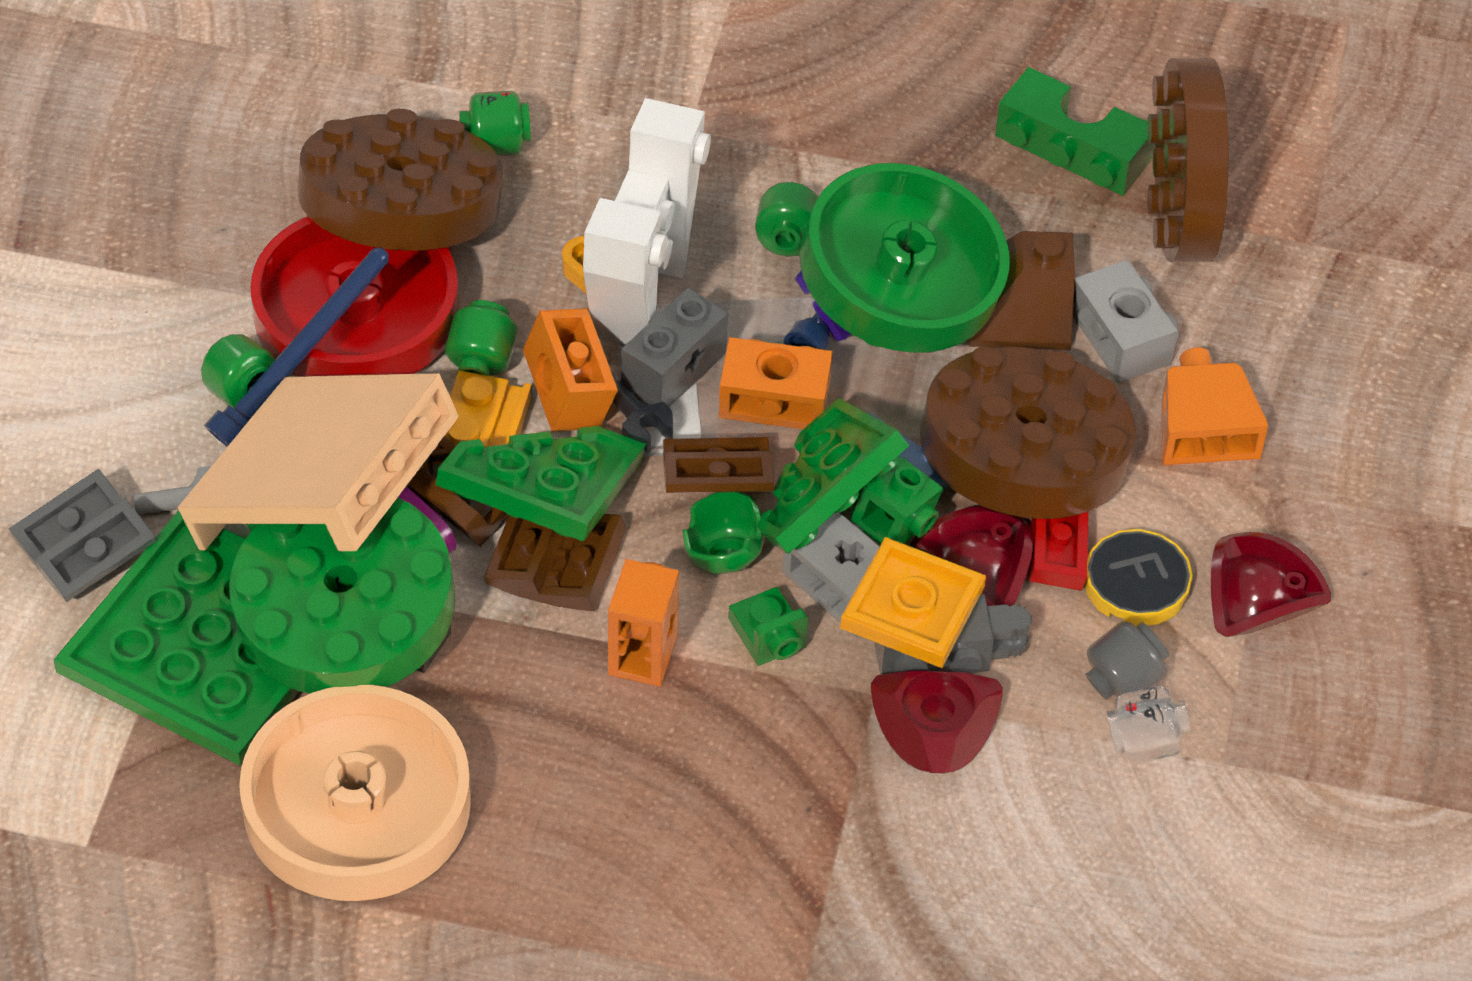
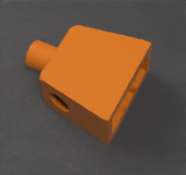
(1209, 412)

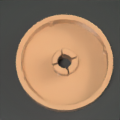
(355, 792)

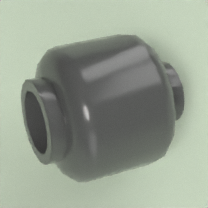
(1126, 660)

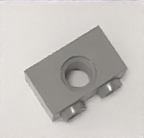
(1124, 321)

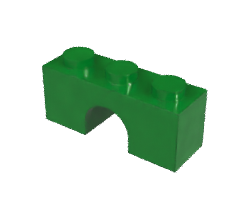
(1104, 152)

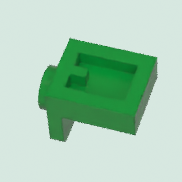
(769, 626)

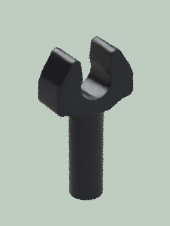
(642, 416)

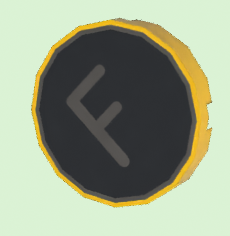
(1138, 576)

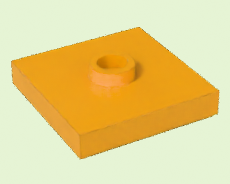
(913, 602)

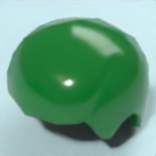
(723, 533)

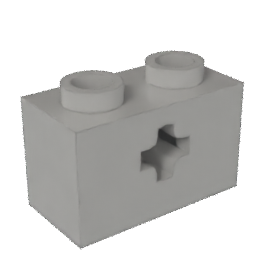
(831, 564)

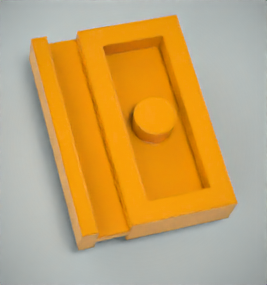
(487, 409)

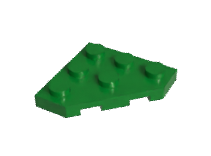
(835, 461)
(546, 479)

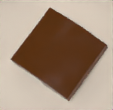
(717, 465)
(552, 567)

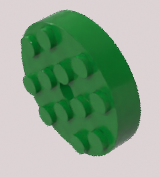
(904, 257)
(372, 633)

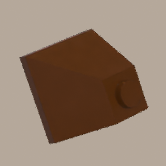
(1037, 296)

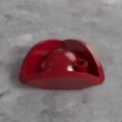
(985, 543)
(1262, 583)
(936, 717)

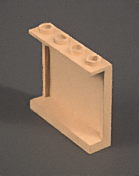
(323, 455)

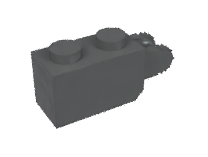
(987, 635)

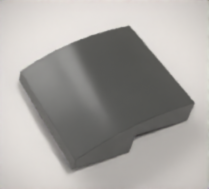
(82, 535)

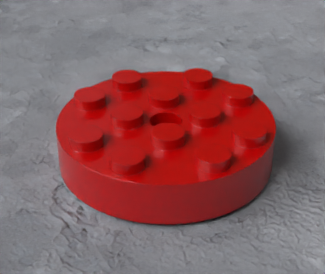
(388, 329)

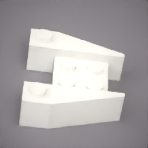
(647, 223)

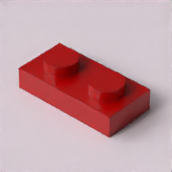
(1060, 551)

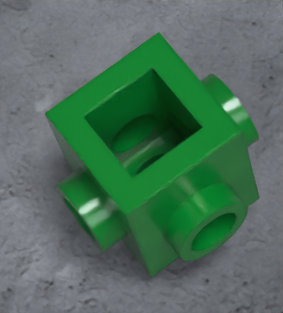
(898, 504)

